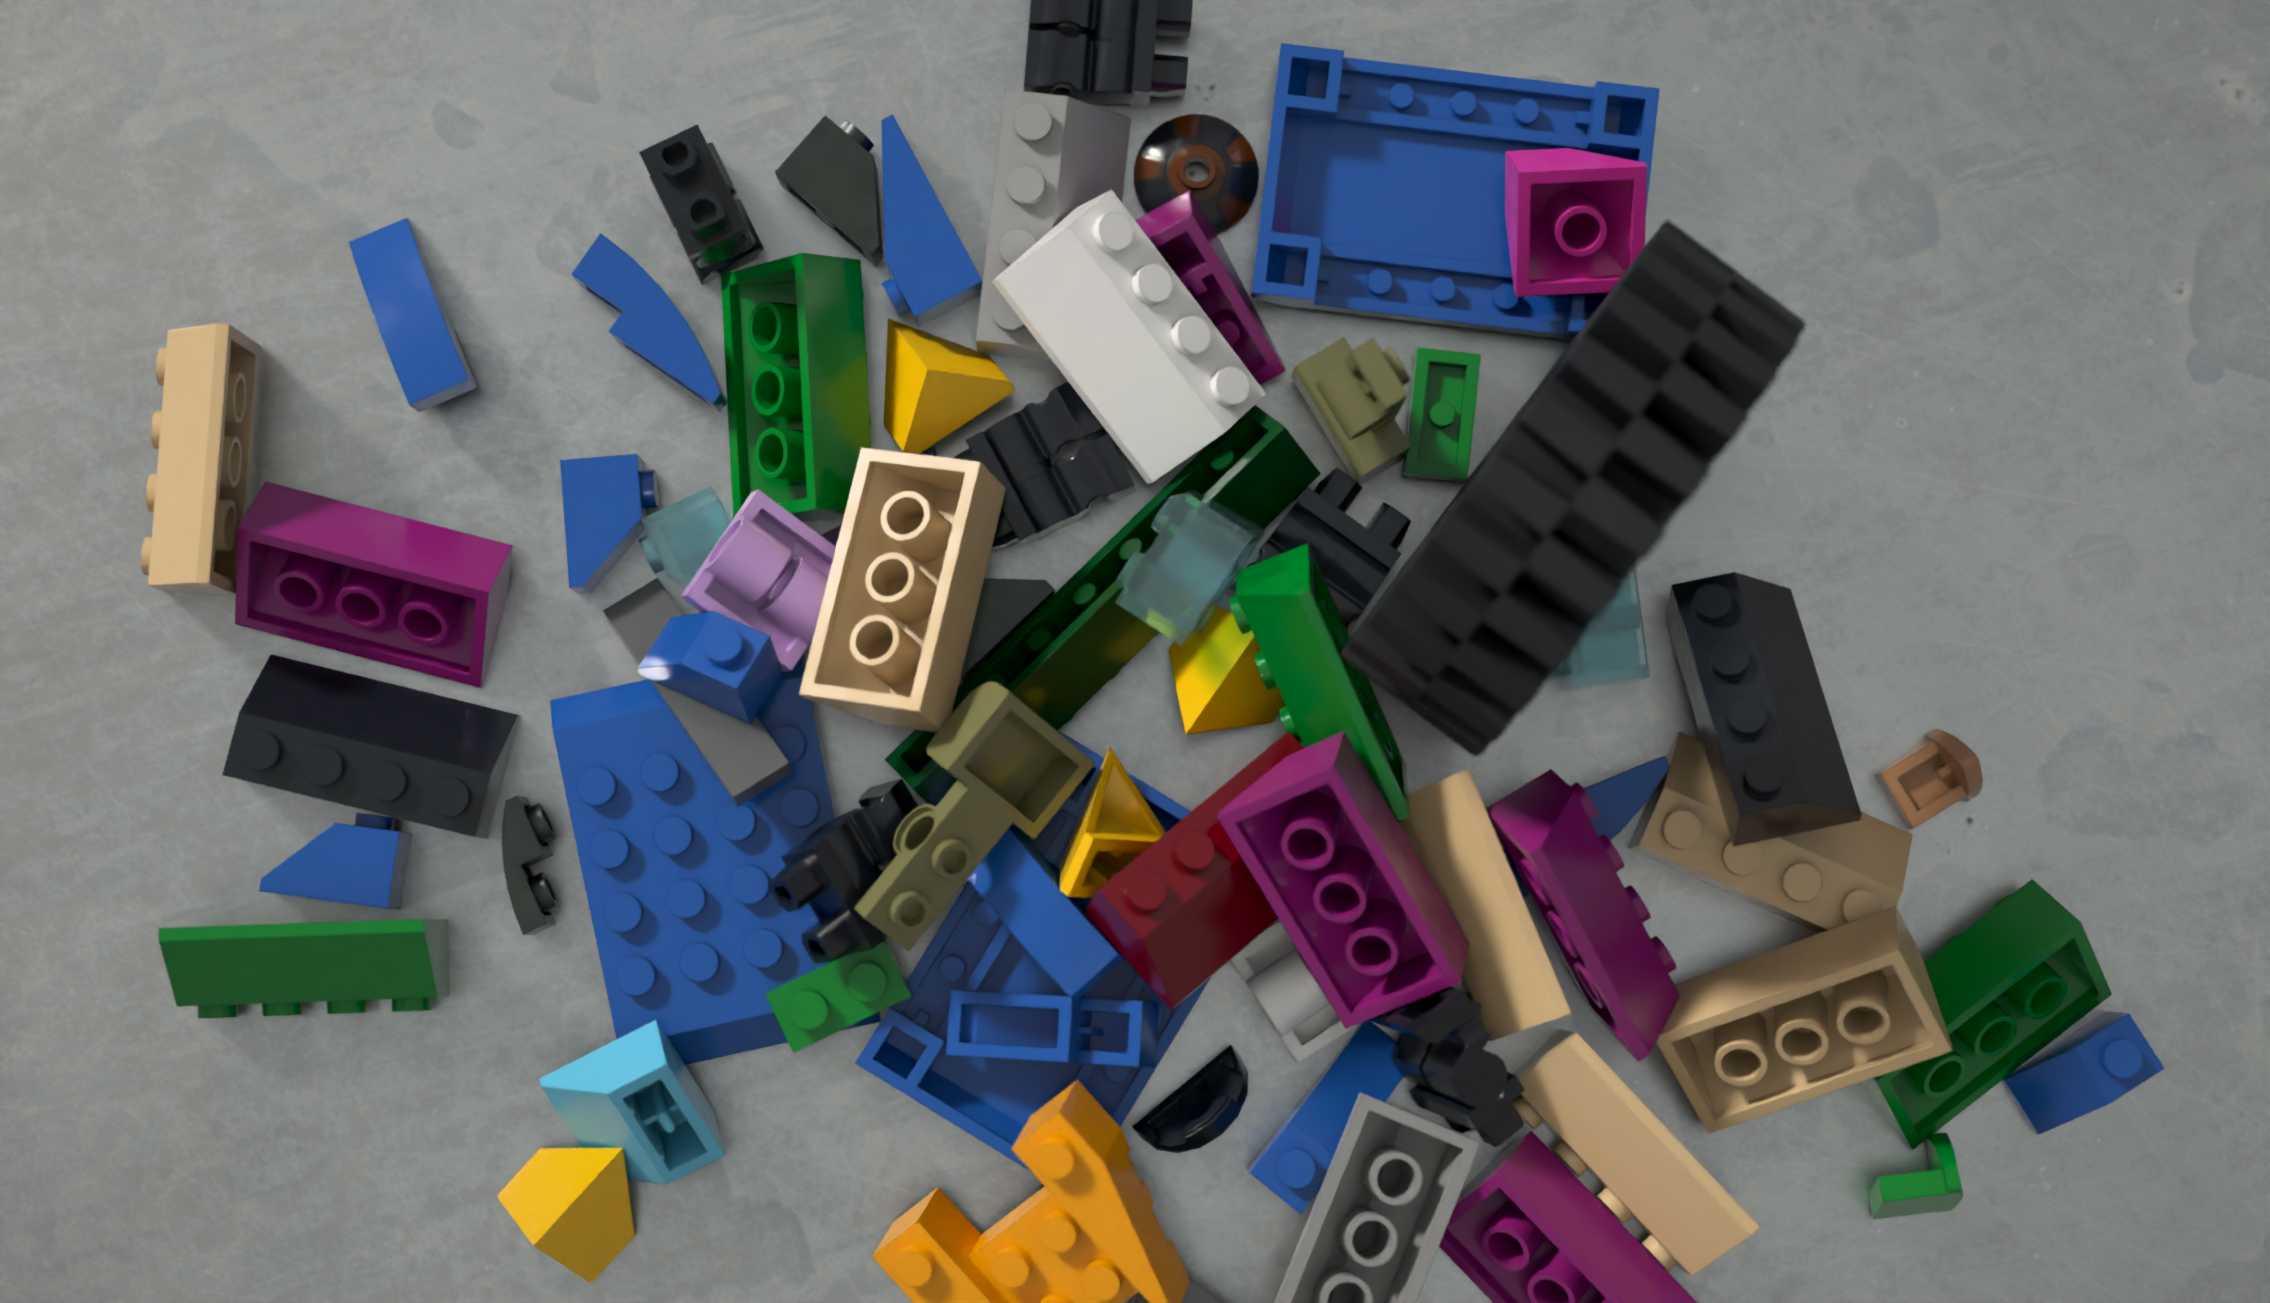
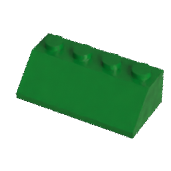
(796, 382)
(1300, 649)
(307, 964)
(2003, 998)

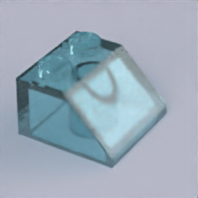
(1187, 565)

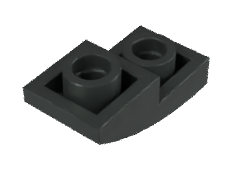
(523, 845)

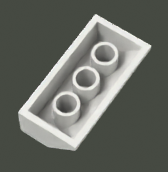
(1129, 336)

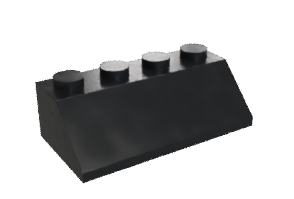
(1759, 708)
(373, 746)

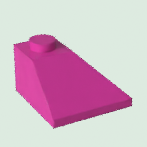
(1572, 219)

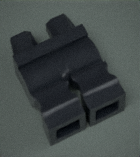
(1112, 54)
(702, 204)
(1041, 493)
(1348, 554)
(839, 867)
(1455, 1076)

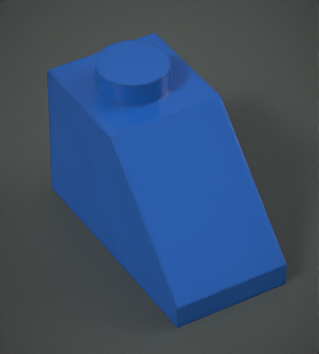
(603, 513)
(715, 663)
(348, 865)
(2083, 1072)

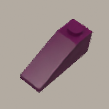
(1204, 268)

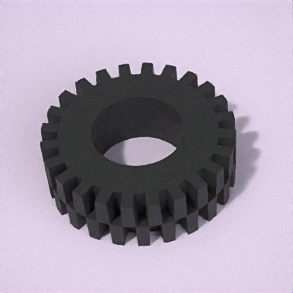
(1575, 490)

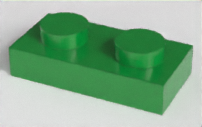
(1441, 414)
(838, 995)

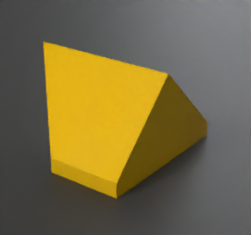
(935, 386)
(1220, 679)
(1108, 833)
(574, 1206)

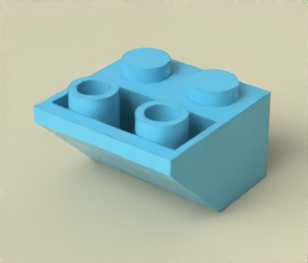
(638, 1100)

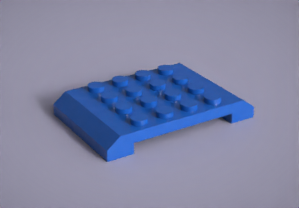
(1395, 187)
(685, 872)
(981, 954)

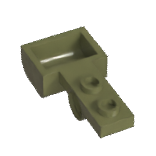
(1356, 403)
(1006, 773)

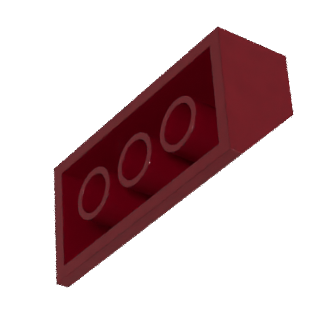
(1189, 895)

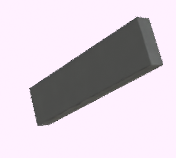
(736, 752)

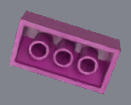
(370, 583)
(1346, 882)
(1588, 909)
(1542, 1237)

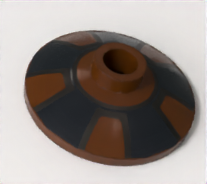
(1206, 139)

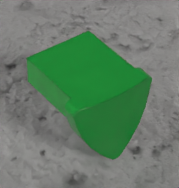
(1920, 1191)

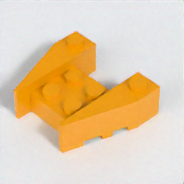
(1071, 1242)

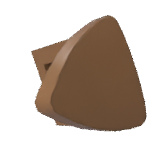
(1932, 778)

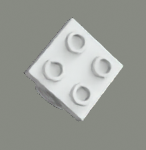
(1288, 993)

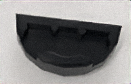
(1198, 1108)

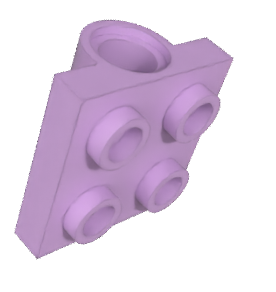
(767, 576)

